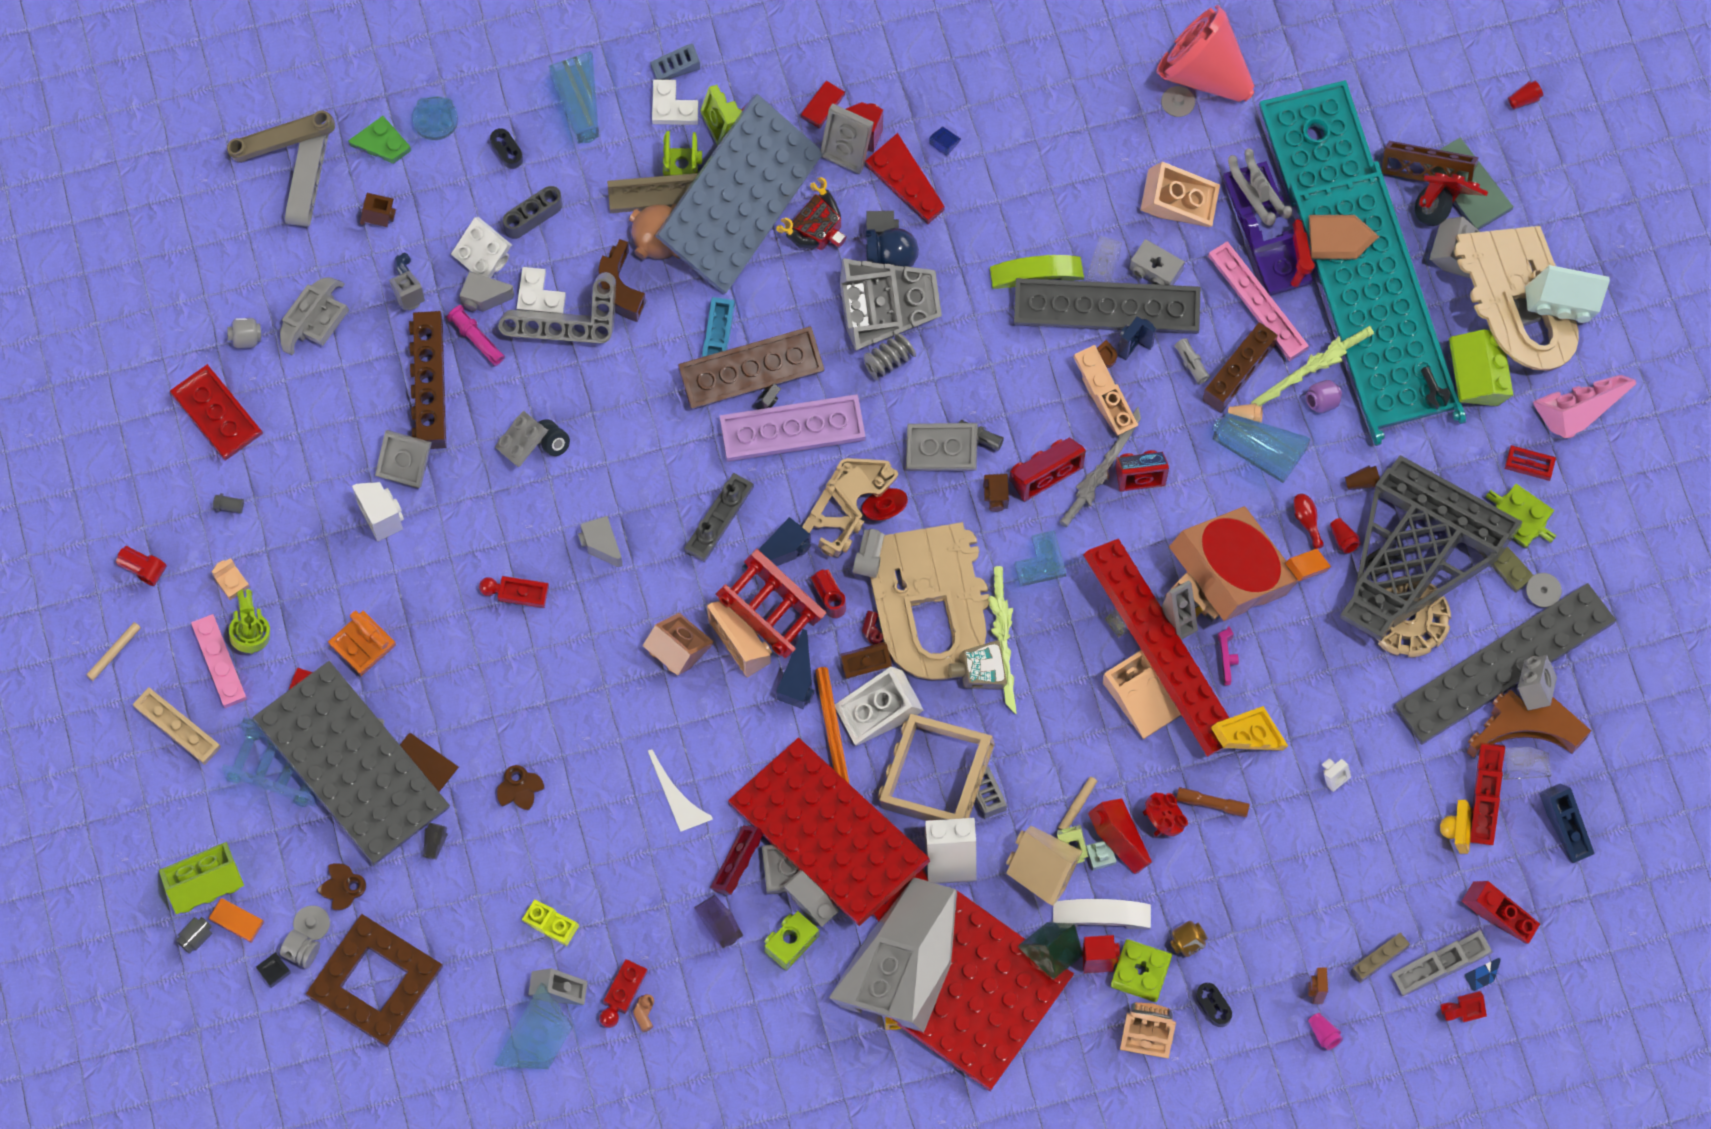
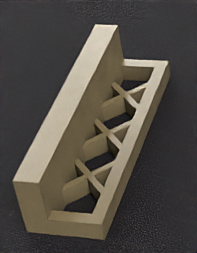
(640, 193)

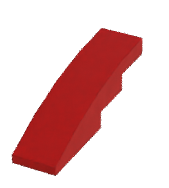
(1487, 793)

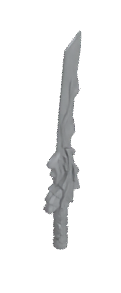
(1095, 478)

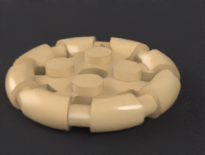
(1422, 624)

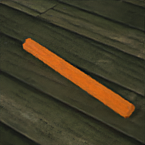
(831, 722)

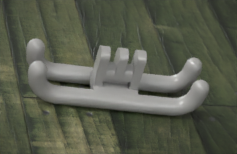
(1258, 190)

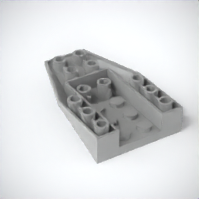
(903, 958)

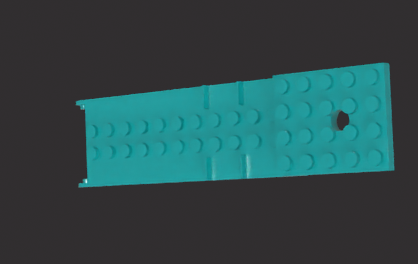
(1381, 284)

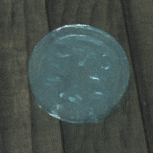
(435, 117)

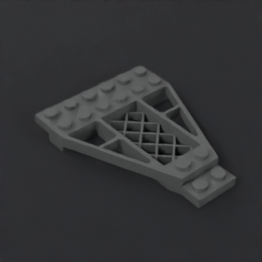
(1447, 510)

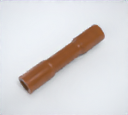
(1227, 805)

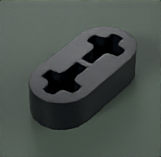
(502, 151)
(1219, 1002)

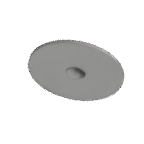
(1178, 101)
(1543, 589)
(312, 922)

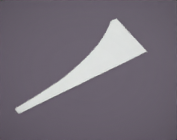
(684, 811)

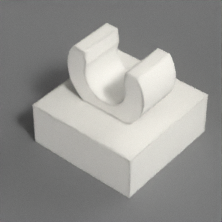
(1336, 773)

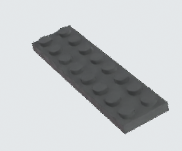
(1106, 305)

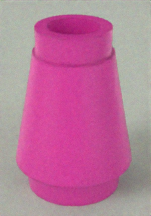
(1325, 1032)

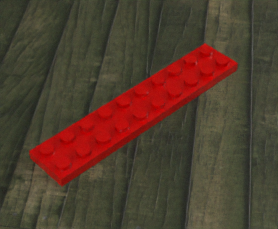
(1158, 641)

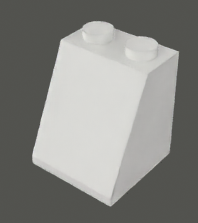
(951, 850)

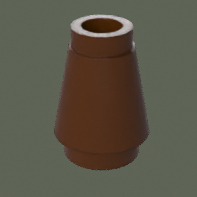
(1363, 478)

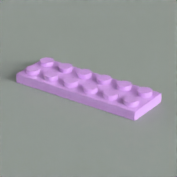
(792, 427)

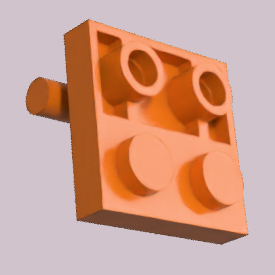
(362, 642)

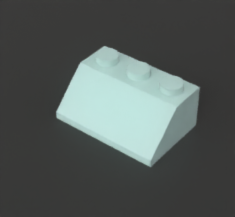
(1566, 293)

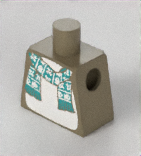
(981, 667)

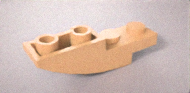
(1104, 391)

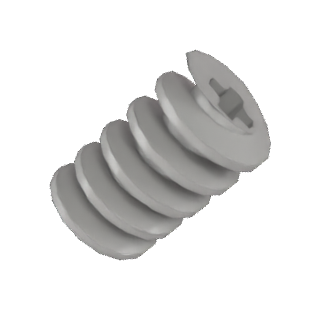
(888, 354)

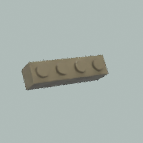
(1380, 957)

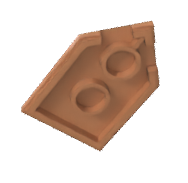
(1339, 236)

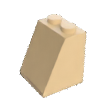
(1043, 864)

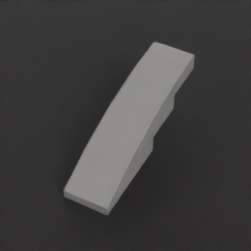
(1442, 963)

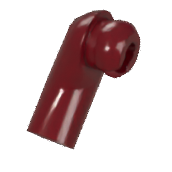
(869, 629)

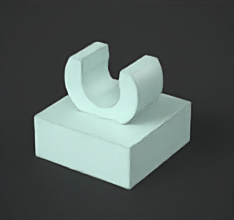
(1100, 855)

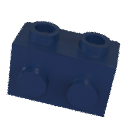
(1137, 333)

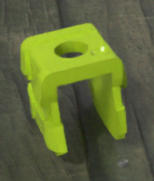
(671, 156)

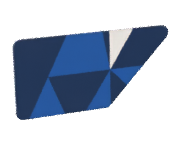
(1483, 975)

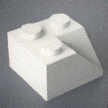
(379, 509)

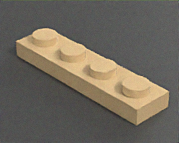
(176, 726)

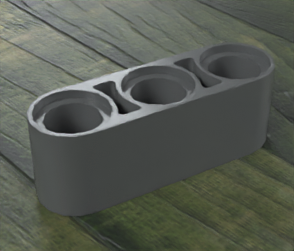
(529, 221)

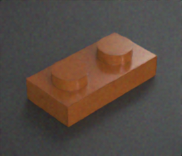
(1318, 986)

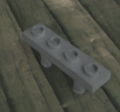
(719, 517)

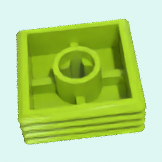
(1127, 977)

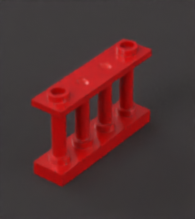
(774, 581)

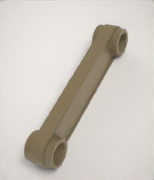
(281, 136)

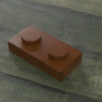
(865, 660)

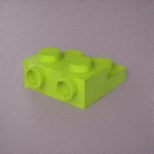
(718, 113)

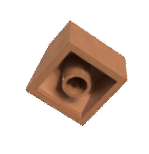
(677, 643)

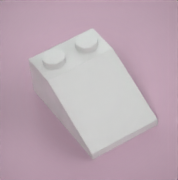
(878, 706)

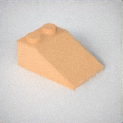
(1179, 195)

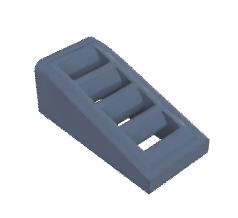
(685, 68)

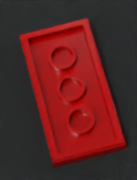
(216, 412)

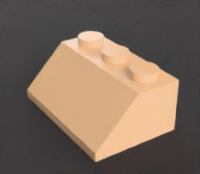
(739, 639)

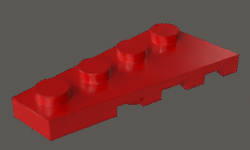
(902, 174)

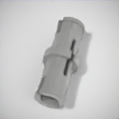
(1192, 361)

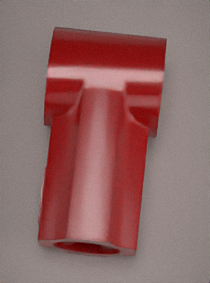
(145, 567)
(829, 592)

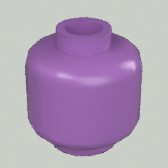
(1323, 396)

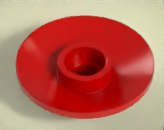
(885, 506)

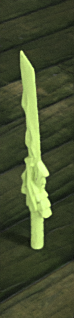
(1314, 363)
(1001, 631)

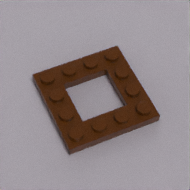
(370, 935)

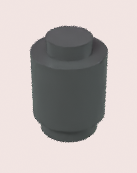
(194, 934)

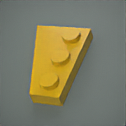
(1250, 731)

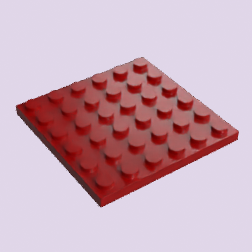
(988, 997)

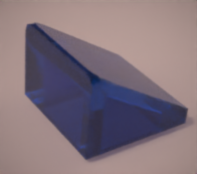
(944, 140)

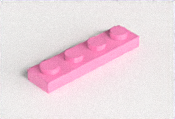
(219, 661)

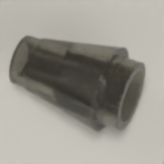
(433, 840)

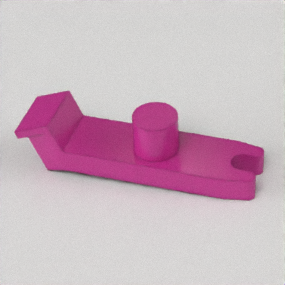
(1227, 659)

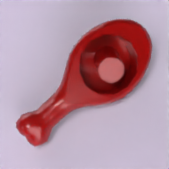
(1307, 515)

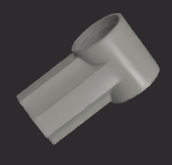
(868, 558)

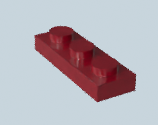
(737, 860)

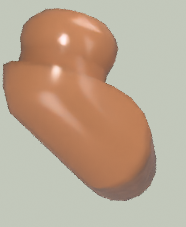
(642, 1011)

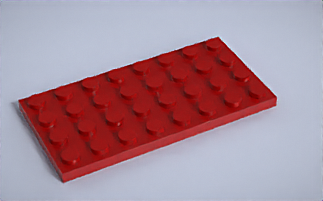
(829, 831)

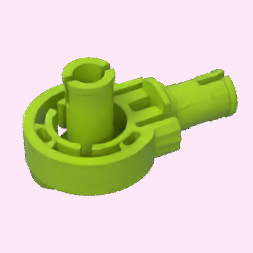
(248, 626)

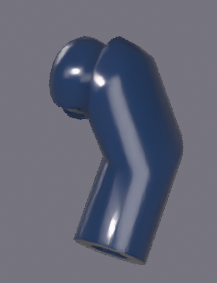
(401, 262)

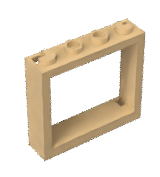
(972, 783)

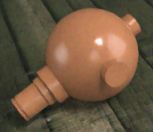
(644, 228)

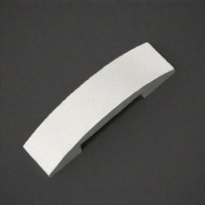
(1103, 912)

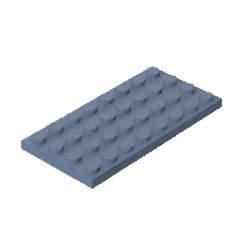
(739, 194)

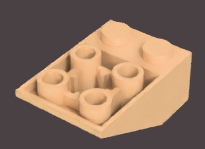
(1141, 694)

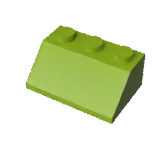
(1480, 369)
(201, 878)

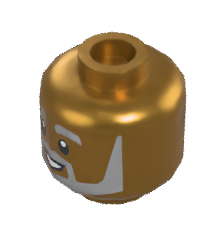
(1188, 938)

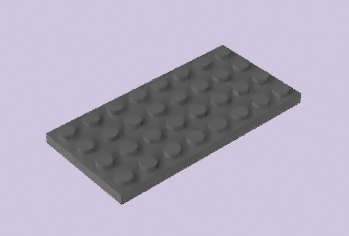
(351, 762)

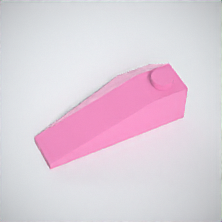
(1577, 410)

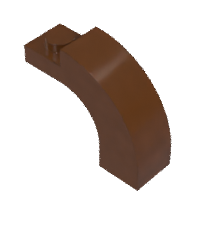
(628, 301)

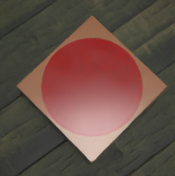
(1234, 563)

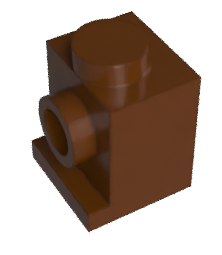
(377, 210)
(996, 491)

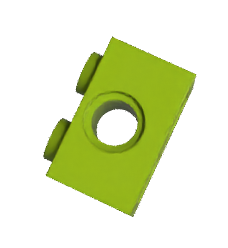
(785, 953)

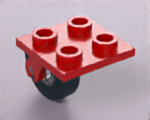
(1436, 199)

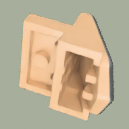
(1148, 1030)

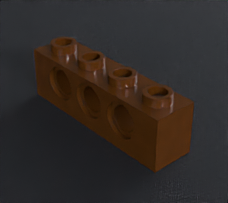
(1240, 367)

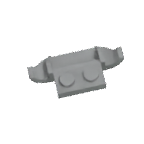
(313, 315)

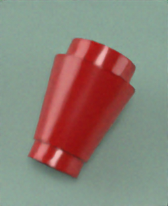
(1526, 95)
(1345, 537)

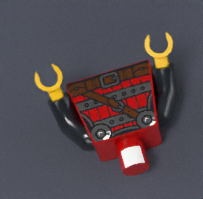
(817, 221)

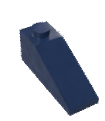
(785, 544)
(797, 680)
(1567, 821)

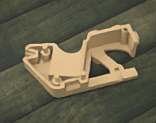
(846, 485)

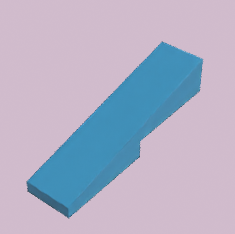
(719, 326)

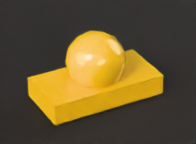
(1459, 826)

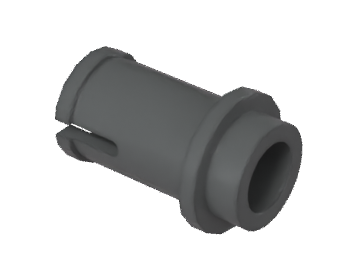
(228, 503)

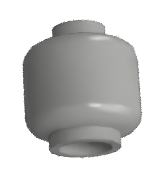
(244, 333)

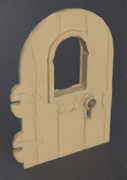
(1499, 273)
(936, 568)

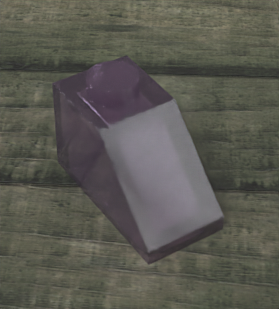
(719, 921)

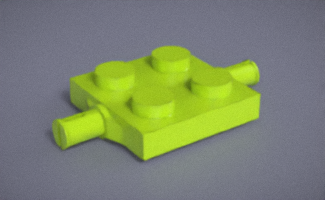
(1527, 509)

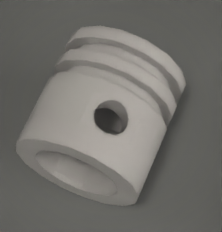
(300, 949)

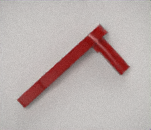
(1304, 263)

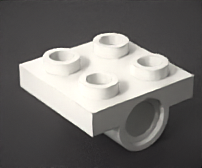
(482, 249)

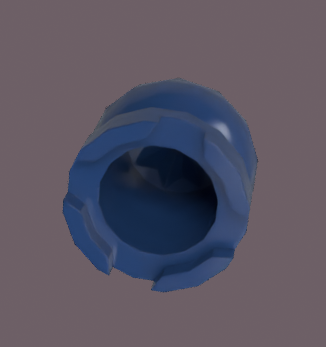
(891, 247)

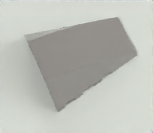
(886, 299)

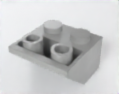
(1445, 240)

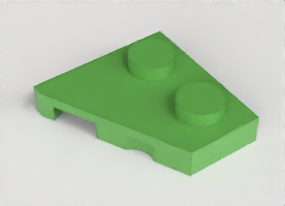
(382, 141)

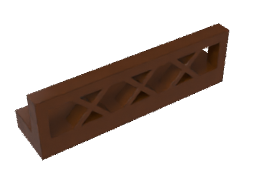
(1425, 156)

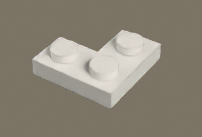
(668, 109)
(534, 297)

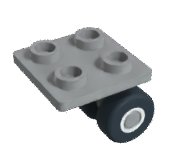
(527, 433)

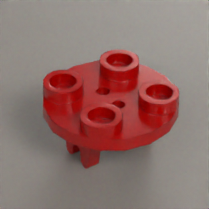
(1165, 814)

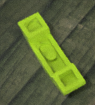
(1036, 267)

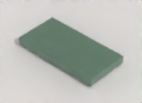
(1476, 208)

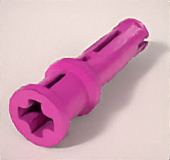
(469, 328)

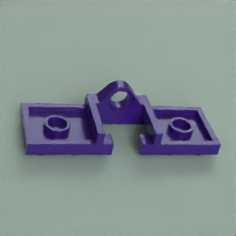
(1273, 257)

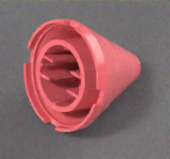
(1209, 58)

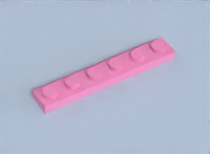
(1258, 300)

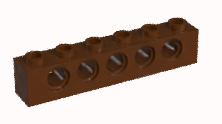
(428, 324)

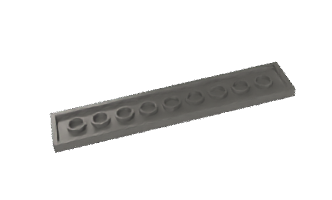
(1500, 664)

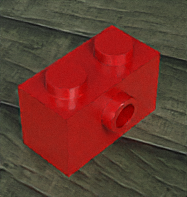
(1100, 954)

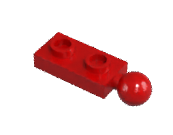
(516, 590)
(622, 992)

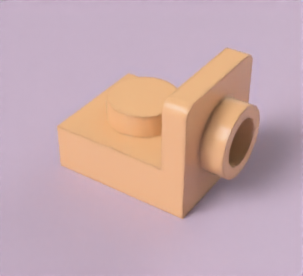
(229, 578)

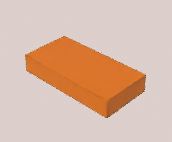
(1308, 564)
(236, 920)

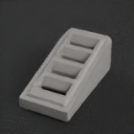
(995, 808)

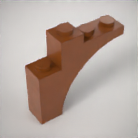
(1546, 723)

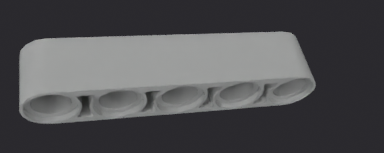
(305, 181)

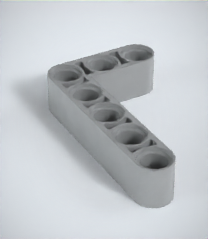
(567, 321)

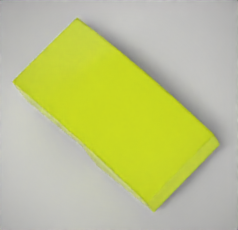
(550, 922)

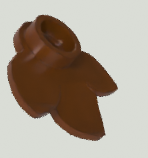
(519, 791)
(339, 886)

